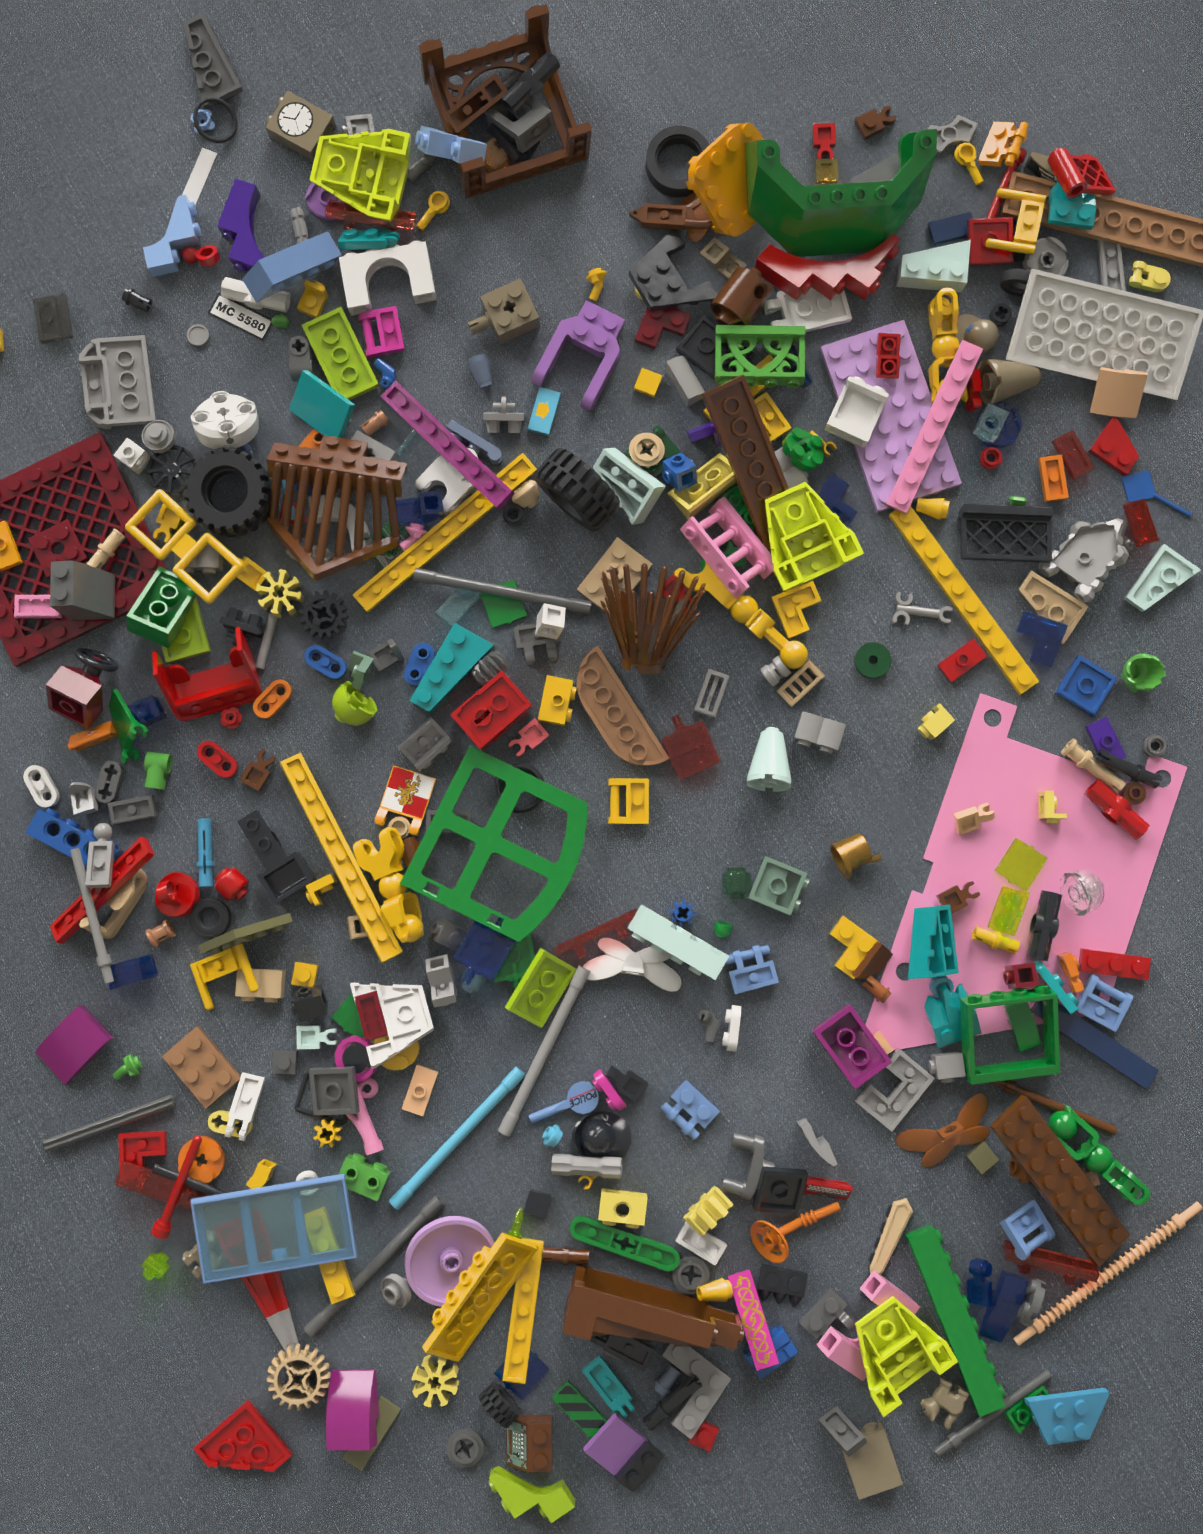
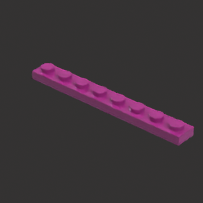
(448, 445)

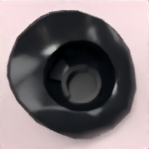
(601, 1135)

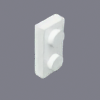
(705, 1246)

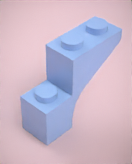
(449, 146)
(181, 232)

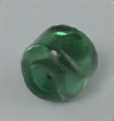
(736, 882)

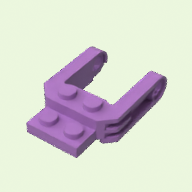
(594, 332)

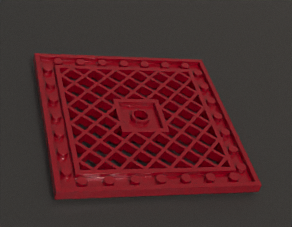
(36, 477)

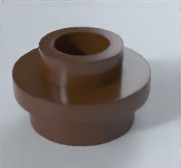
(1127, 793)

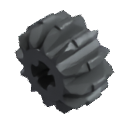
(490, 667)

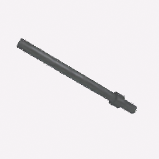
(955, 1438)

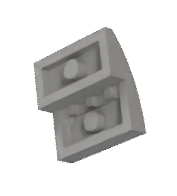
(819, 1144)

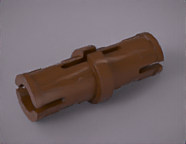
(566, 1255)

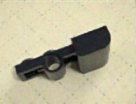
(283, 873)

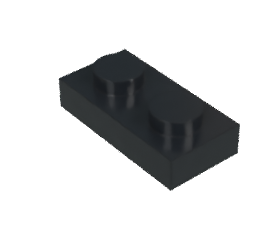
(639, 1466)

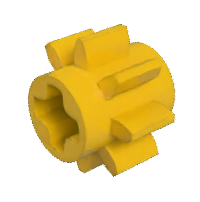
(330, 1127)

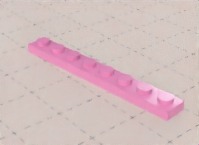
(934, 427)

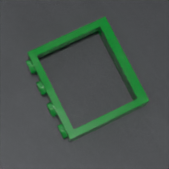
(1018, 1069)

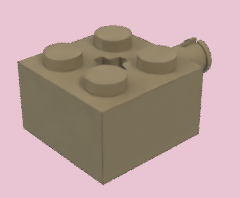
(497, 314)

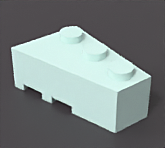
(935, 268)
(631, 483)

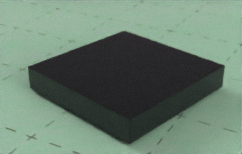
(780, 1190)

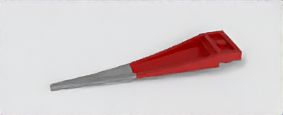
(272, 1300)

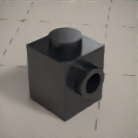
(309, 1003)

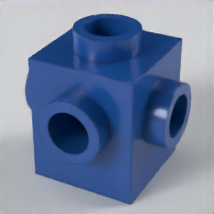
(679, 472)

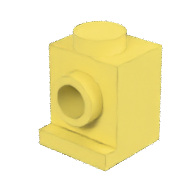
(935, 722)

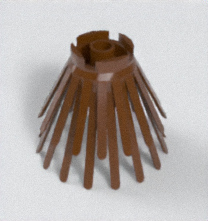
(647, 638)

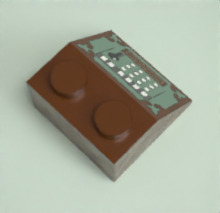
(530, 1443)

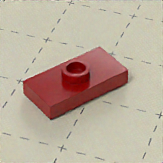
(961, 660)

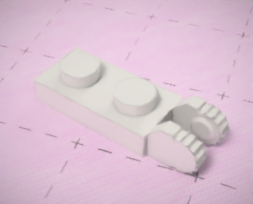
(245, 1104)

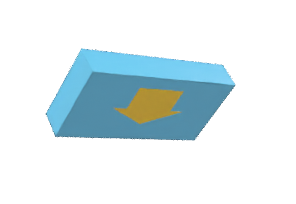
(544, 411)

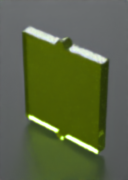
(1021, 864)

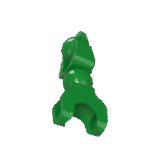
(1097, 1156)

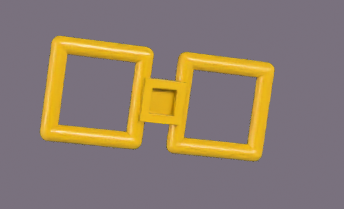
(184, 546)

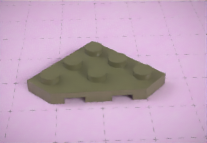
(245, 934)

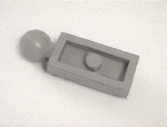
(100, 858)

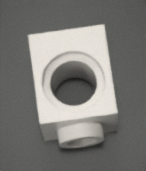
(132, 456)
(550, 621)

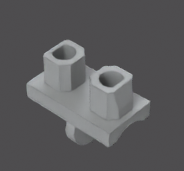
(493, 418)

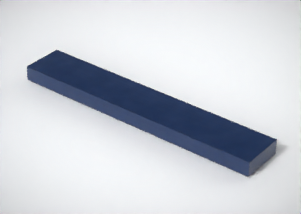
(1102, 1046)

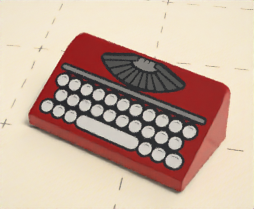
(828, 1188)

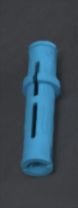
(205, 880)

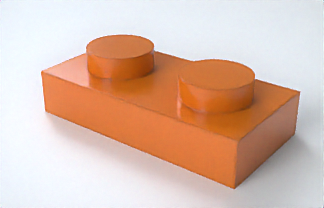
(1053, 478)

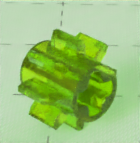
(155, 1266)

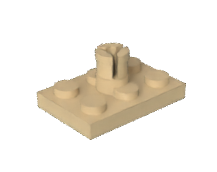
(616, 556)

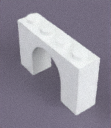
(360, 267)

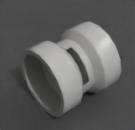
(771, 674)

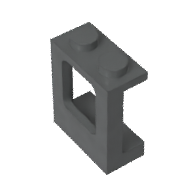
(527, 129)

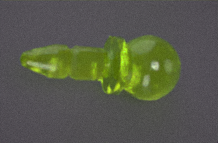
(517, 1223)

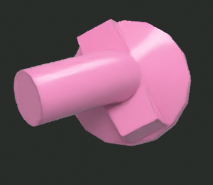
(415, 531)

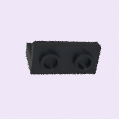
(508, 143)

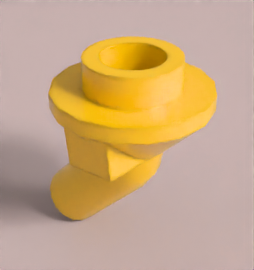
(597, 278)

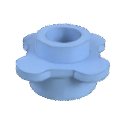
(204, 115)

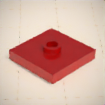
(982, 229)

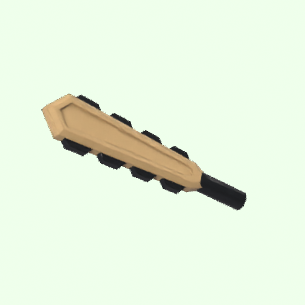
(892, 1231)

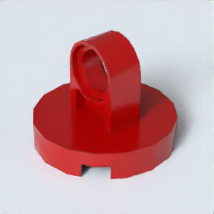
(176, 894)

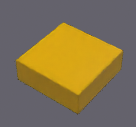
(648, 382)

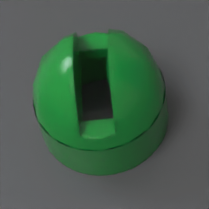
(722, 929)

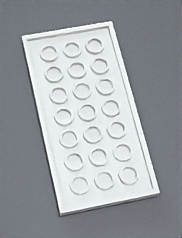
(1089, 326)

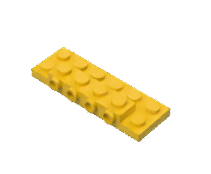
(477, 1296)

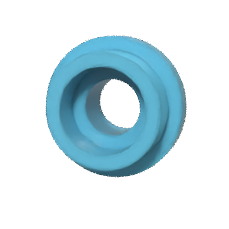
(552, 1135)

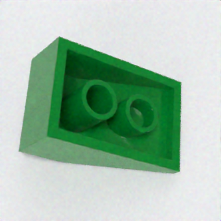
(161, 608)

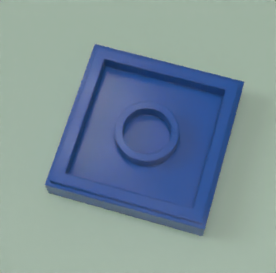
(1085, 685)

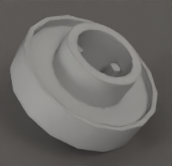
(158, 436)
(396, 1290)

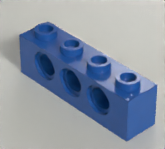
(42, 829)

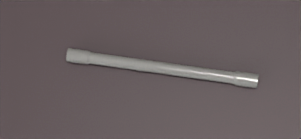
(512, 1116)

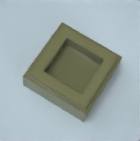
(982, 1157)

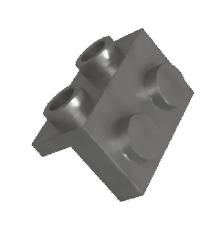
(425, 744)

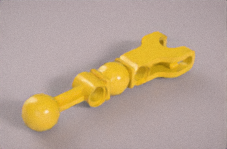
(746, 611)

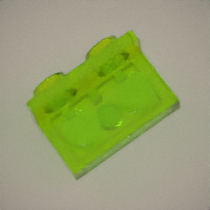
(1008, 910)

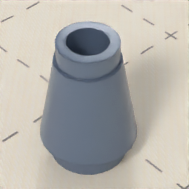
(481, 371)

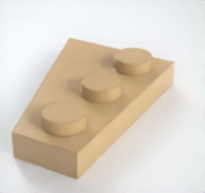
(1052, 602)

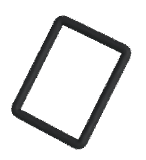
(304, 1111)

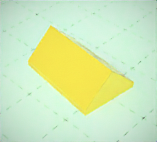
(712, 481)

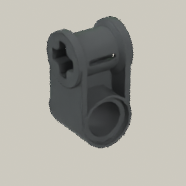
(300, 360)

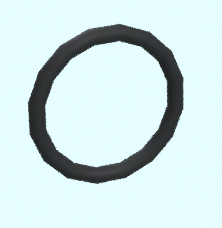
(196, 123)

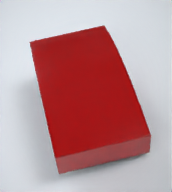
(888, 355)

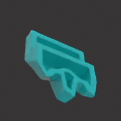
(1071, 212)
(945, 1015)

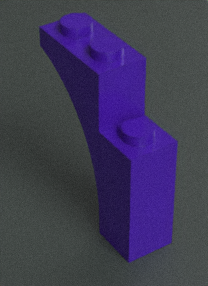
(237, 225)

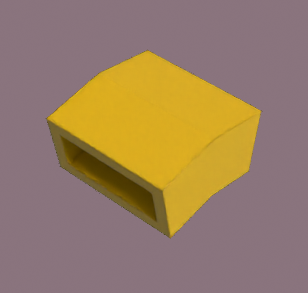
(262, 1174)

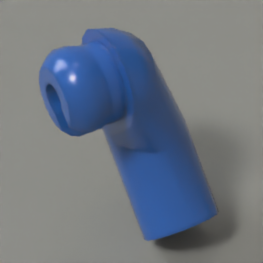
(387, 371)

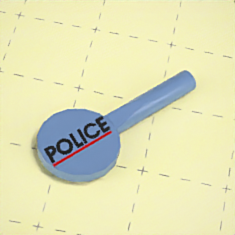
(581, 1098)

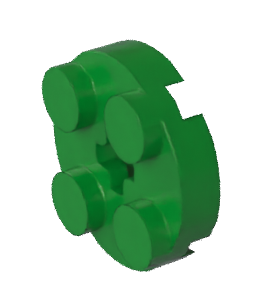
(803, 449)

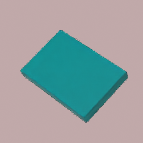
(321, 406)

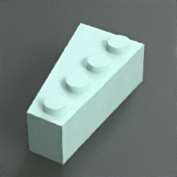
(677, 942)

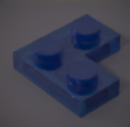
(1048, 636)

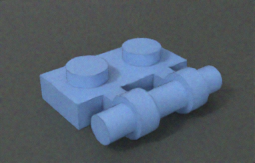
(753, 976)
(693, 1103)

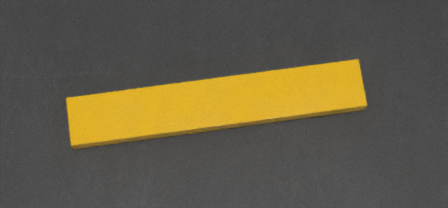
(523, 1318)

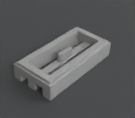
(717, 675)

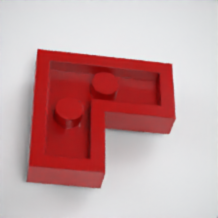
(137, 1145)

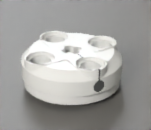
(225, 421)

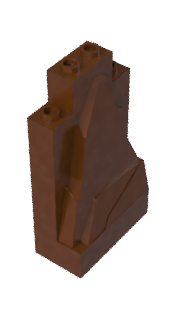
(631, 1308)

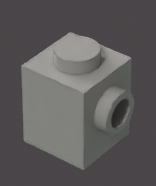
(947, 1066)

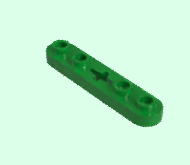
(646, 1252)

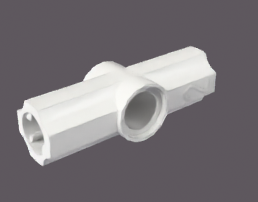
(237, 291)

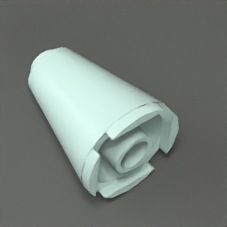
(770, 763)

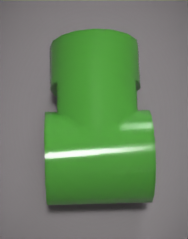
(157, 767)

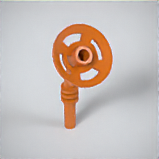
(776, 1235)

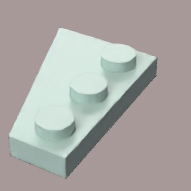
(1159, 578)

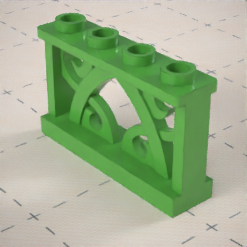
(753, 334)

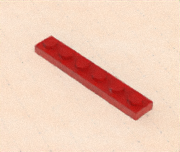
(123, 870)

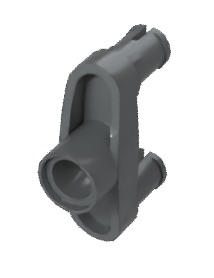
(748, 1186)

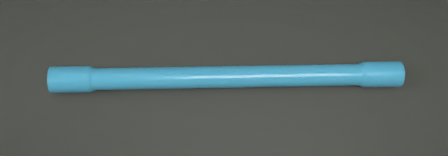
(461, 1133)

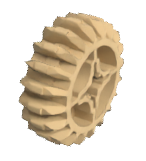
(308, 1392)

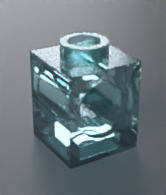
(996, 416)

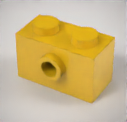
(556, 701)

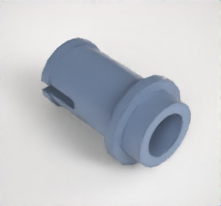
(667, 1380)

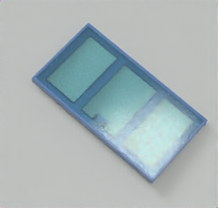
(274, 1228)

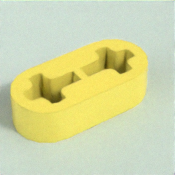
(222, 1128)

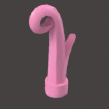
(363, 1121)

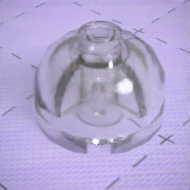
(1082, 891)

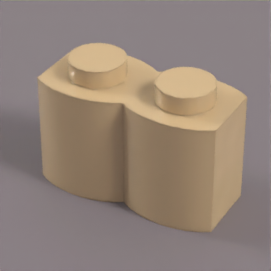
(269, 981)

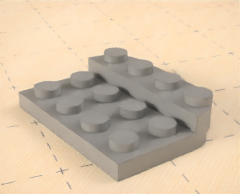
(117, 382)

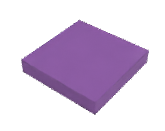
(614, 1444)

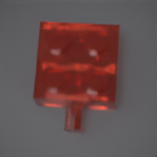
(690, 748)

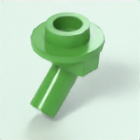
(131, 1065)

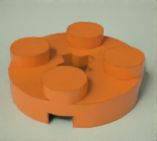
(213, 1154)

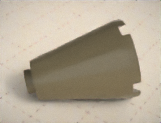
(1005, 379)

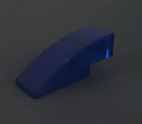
(1005, 1306)

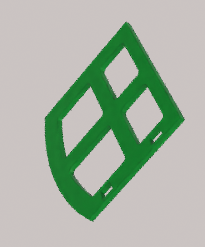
(489, 841)

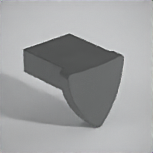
(386, 655)

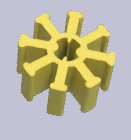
(286, 588)
(708, 1211)
(444, 1382)

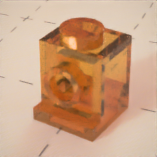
(495, 158)

